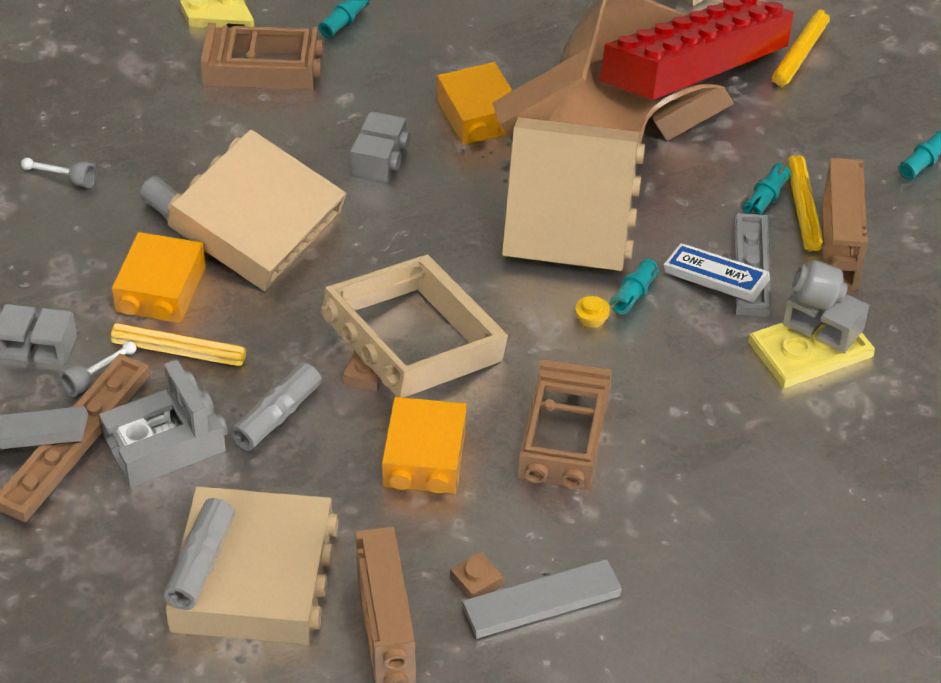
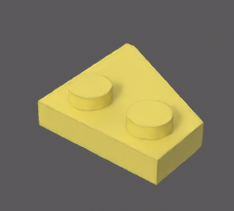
(220, 12)

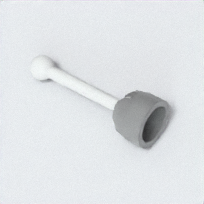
(81, 174)
(77, 378)

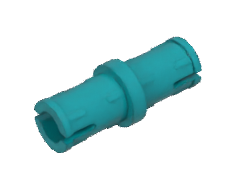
(342, 15)
(923, 156)
(767, 190)
(634, 286)

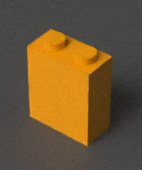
(468, 99)
(159, 277)
(424, 445)

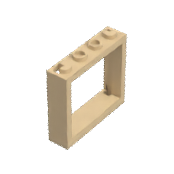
(484, 335)

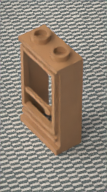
(222, 70)
(845, 219)
(559, 466)
(385, 606)

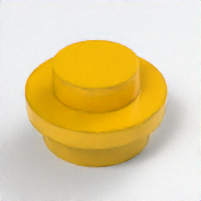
(592, 311)

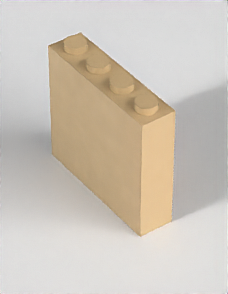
(572, 193)
(256, 209)
(266, 570)

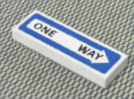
(717, 272)

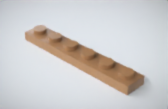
(52, 462)

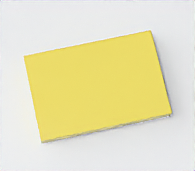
(798, 358)

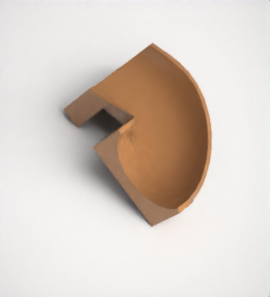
(577, 96)

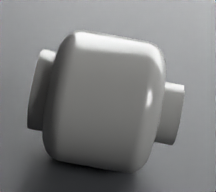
(819, 285)

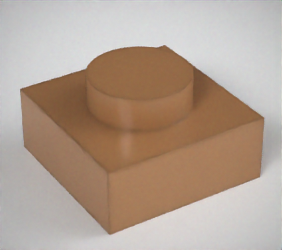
(360, 375)
(476, 576)

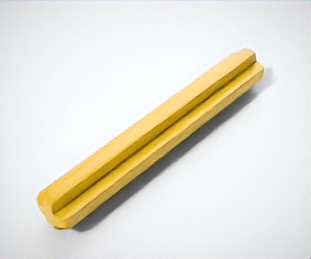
(800, 48)
(805, 204)
(179, 344)

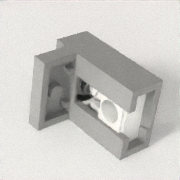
(164, 429)

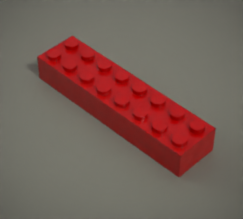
(695, 46)

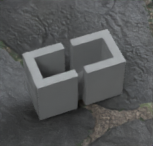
(379, 147)
(843, 321)
(24, 327)

